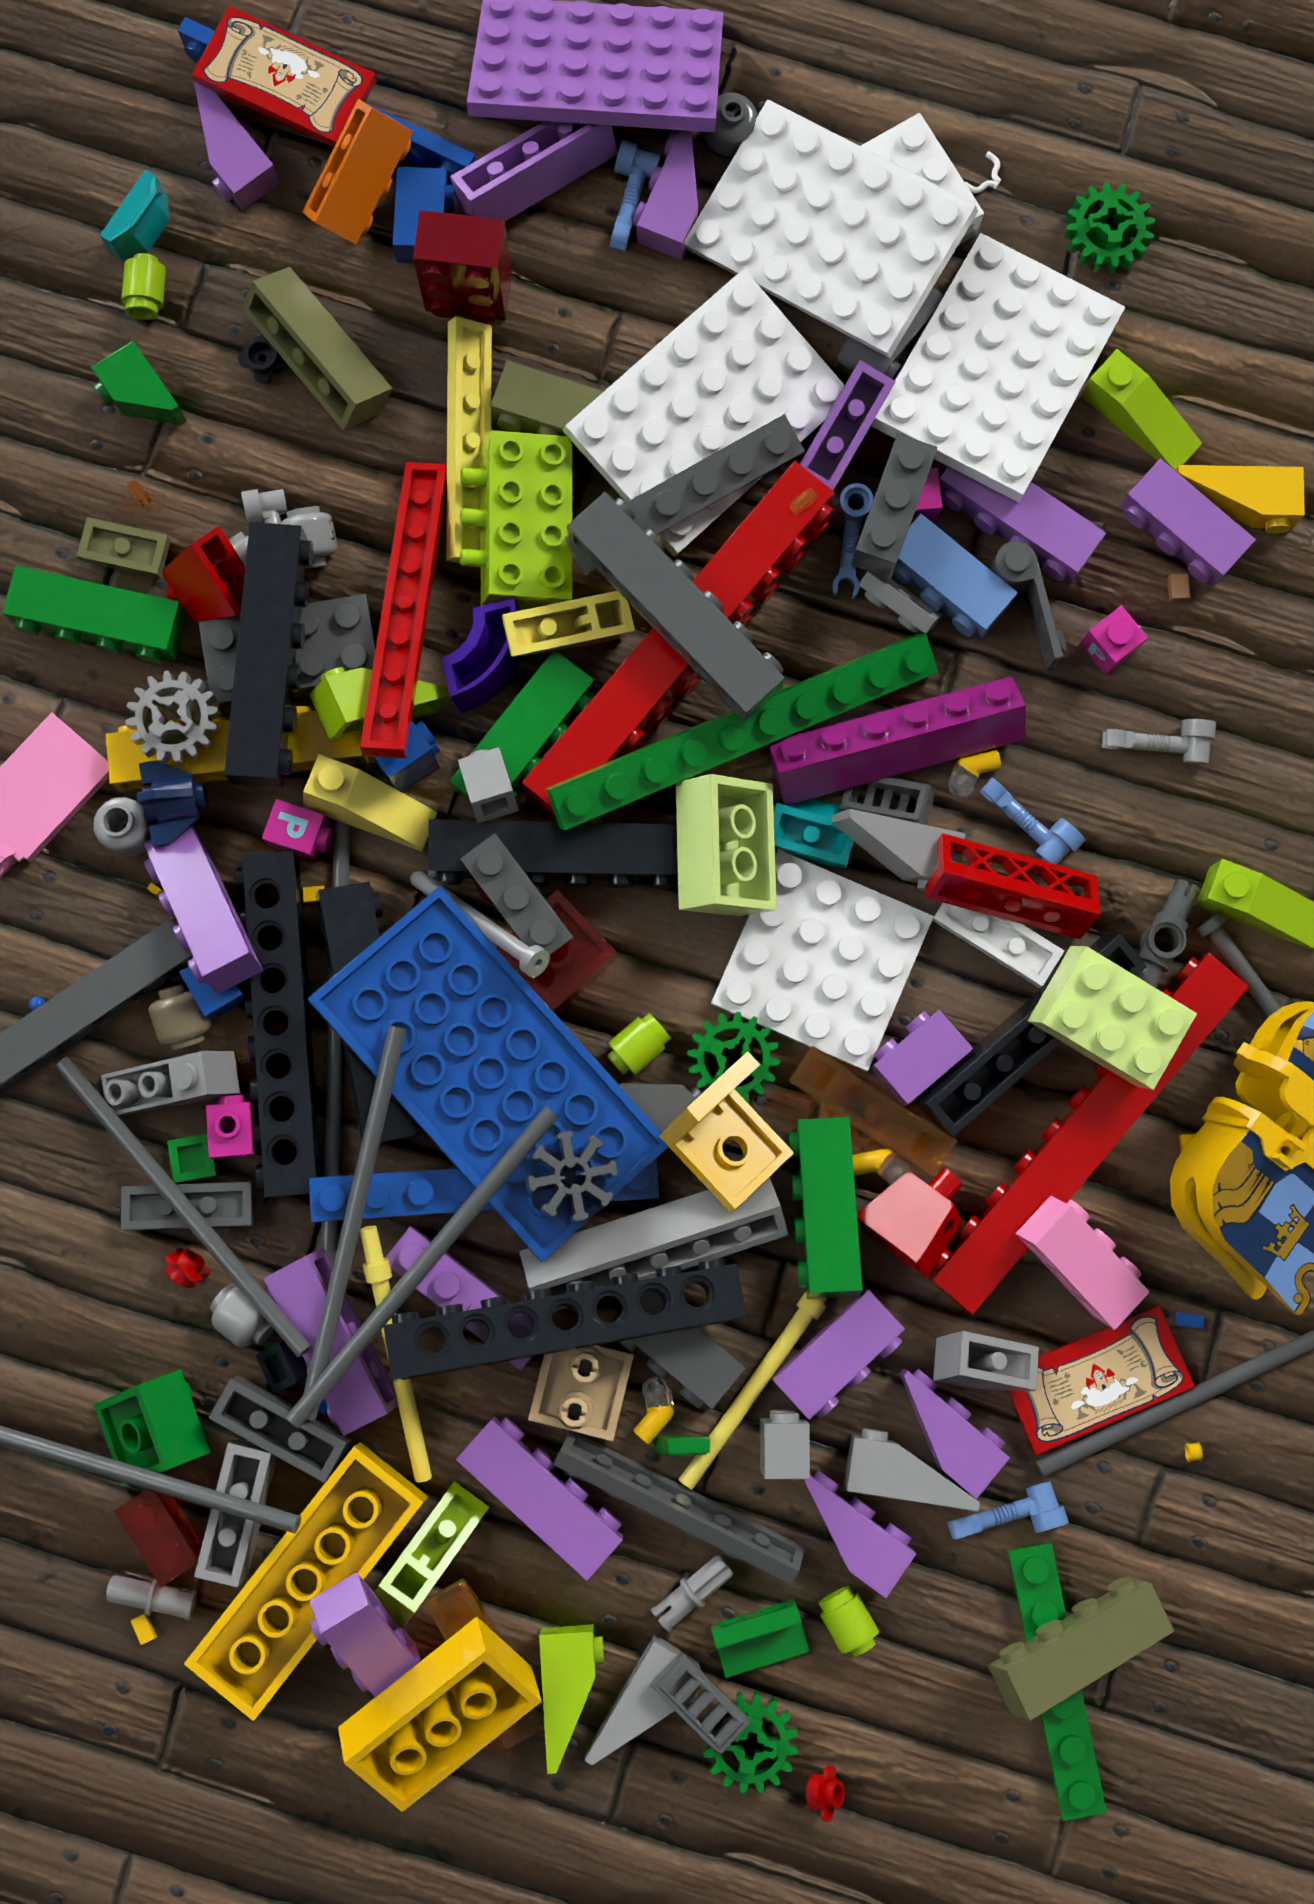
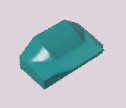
(138, 219)
(807, 833)

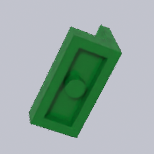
(759, 1638)

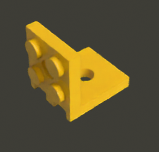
(723, 1116)

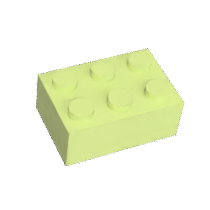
(725, 845)
(1112, 1017)

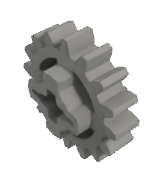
(164, 732)

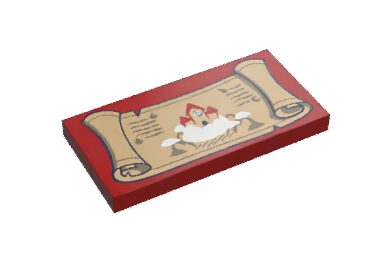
(282, 76)
(1101, 1380)

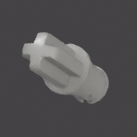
(692, 1592)
(151, 1597)

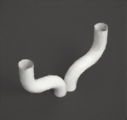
(996, 180)

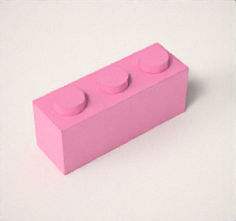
(1084, 1261)

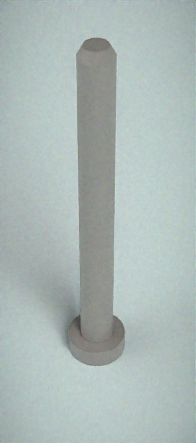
(532, 959)

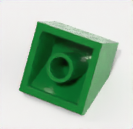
(153, 1424)

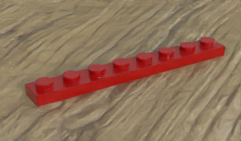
(404, 611)

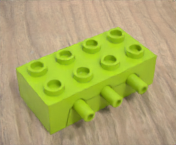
(522, 518)

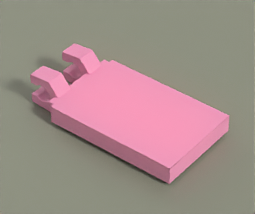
(45, 788)

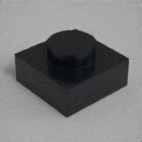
(281, 1367)

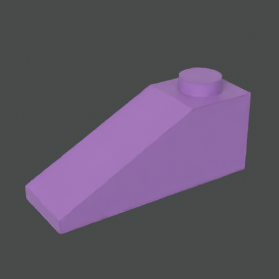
(236, 160)

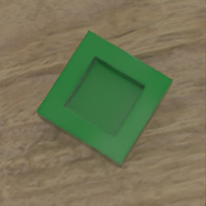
(191, 1159)

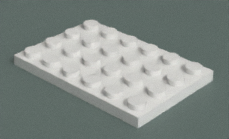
(830, 227)
(999, 366)
(700, 391)

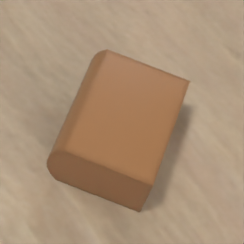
(1179, 587)

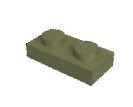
(123, 548)

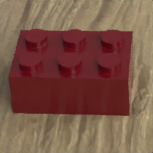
(463, 265)

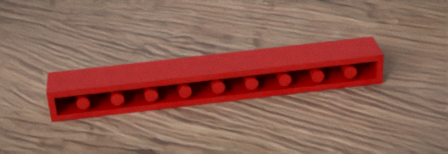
(1074, 1146)

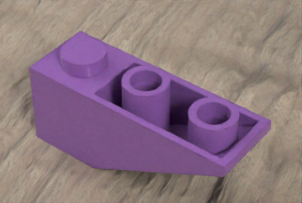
(673, 200)
(956, 1446)
(868, 1549)

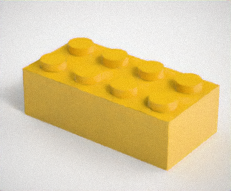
(438, 1714)

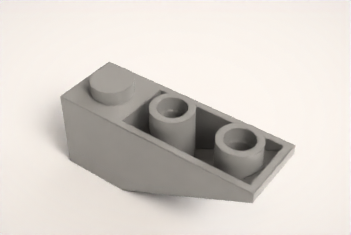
(172, 1082)

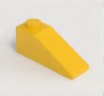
(1252, 494)

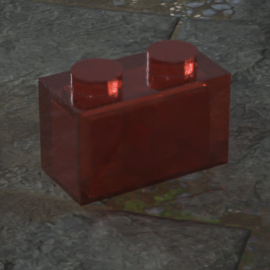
(160, 1534)

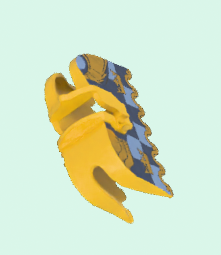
(1250, 1170)

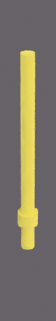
(377, 1272)
(807, 1311)

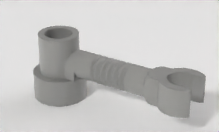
(264, 506)
(1193, 741)

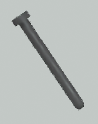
(1238, 963)

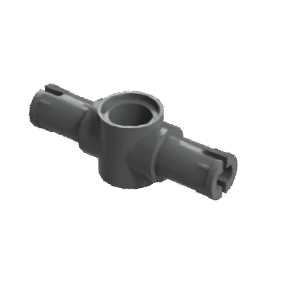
(1172, 923)

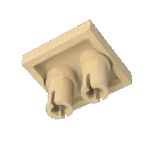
(582, 1390)

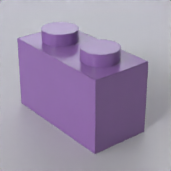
(920, 1057)

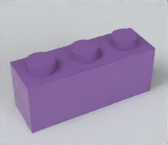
(847, 424)
(1186, 523)
(839, 1355)
(363, 1634)

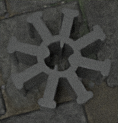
(567, 1162)

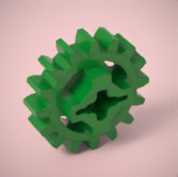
(1115, 222)
(715, 1048)
(770, 1747)

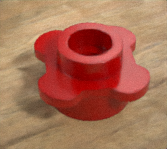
(186, 1267)
(825, 1793)

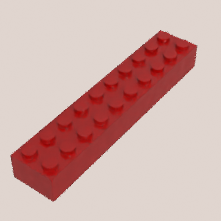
(654, 672)

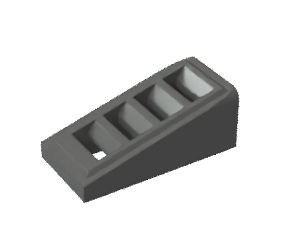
(891, 786)
(727, 1730)

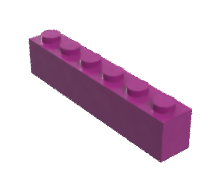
(898, 740)

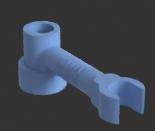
(636, 165)
(852, 526)
(1053, 842)
(1039, 1505)

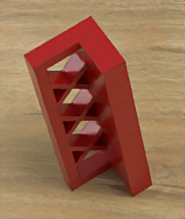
(1016, 895)

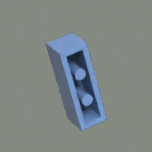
(952, 579)

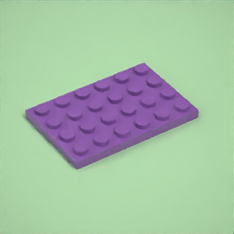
(597, 64)

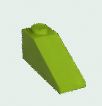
(1140, 410)
(344, 696)
(1258, 902)
(430, 1552)
(567, 1676)

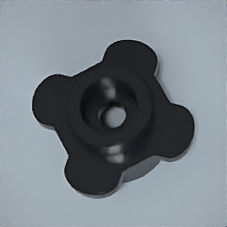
(250, 359)

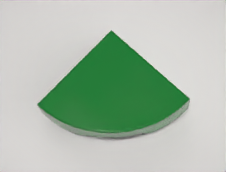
(682, 1445)

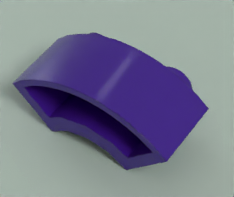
(484, 660)

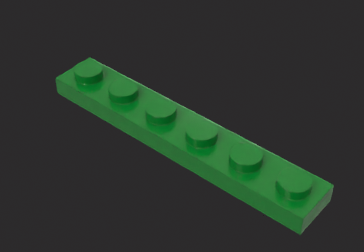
(1065, 1724)

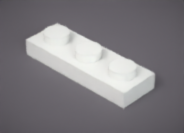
(1003, 941)

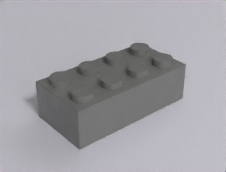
(336, 636)

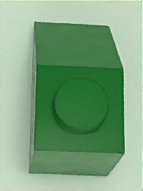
(135, 387)

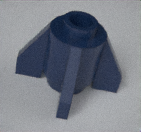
(171, 800)

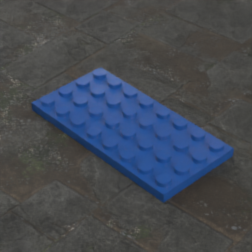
(484, 1063)

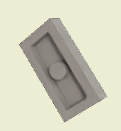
(913, 611)

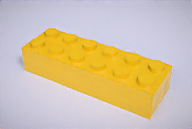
(269, 1620)

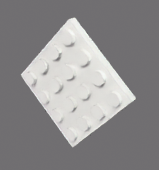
(824, 962)

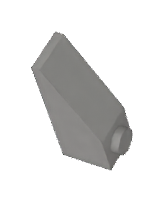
(898, 844)
(890, 1471)
(638, 1703)

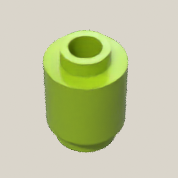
(143, 286)
(637, 1044)
(848, 1621)

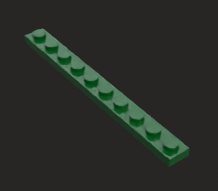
(729, 737)

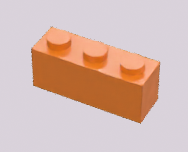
(358, 172)

